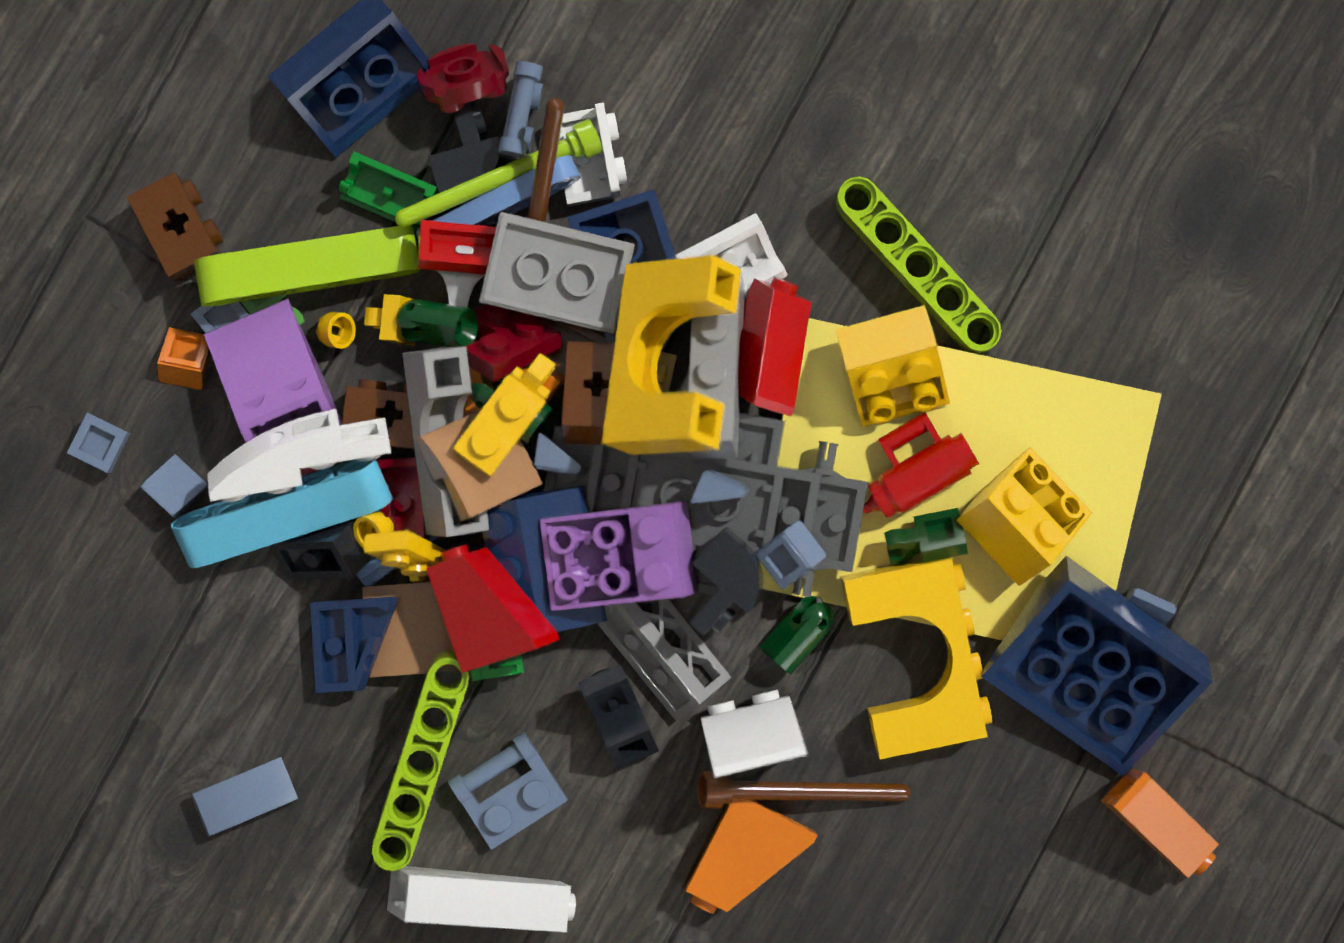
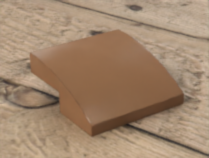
(468, 486)
(414, 632)

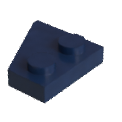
(348, 640)

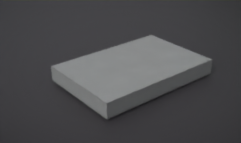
(556, 273)

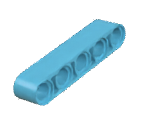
(268, 518)

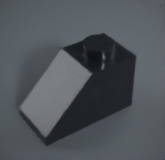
(322, 553)

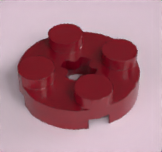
(463, 76)

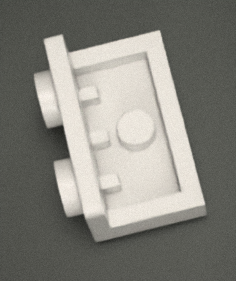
(602, 172)
(744, 246)

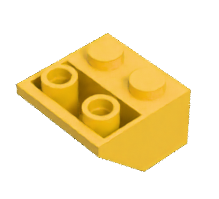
(893, 366)
(1025, 517)

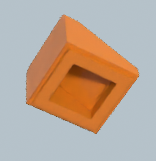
(183, 359)

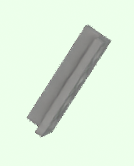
(661, 666)

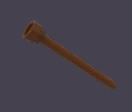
(546, 160)
(720, 790)

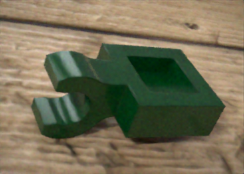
(934, 535)

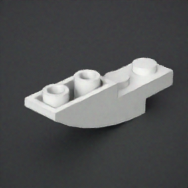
(276, 457)

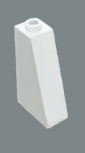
(479, 899)

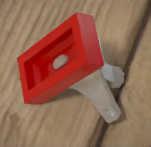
(457, 254)

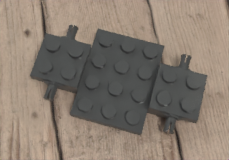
(777, 495)

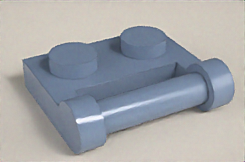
(525, 96)
(515, 804)

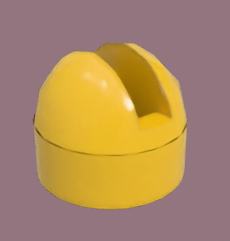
(346, 329)
(371, 524)

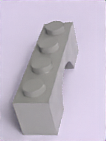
(716, 371)
(437, 395)

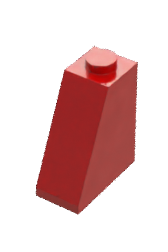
(772, 344)
(485, 609)

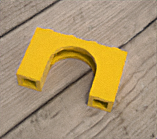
(653, 304)
(953, 707)

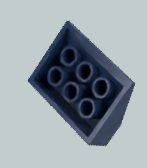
(1097, 667)

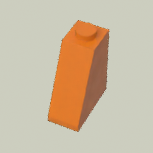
(1161, 823)
(744, 853)

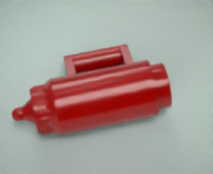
(920, 474)

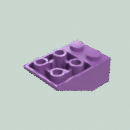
(268, 370)
(619, 556)

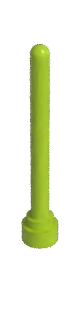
(579, 142)

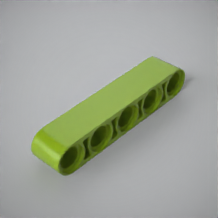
(911, 244)
(306, 265)
(417, 781)

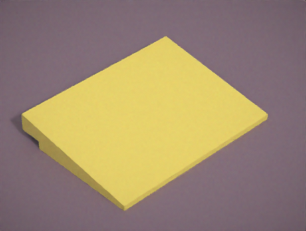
(1080, 426)

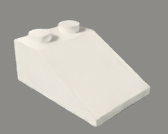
(752, 733)

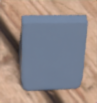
(553, 459)
(174, 486)
(717, 486)
(790, 554)
(1152, 605)

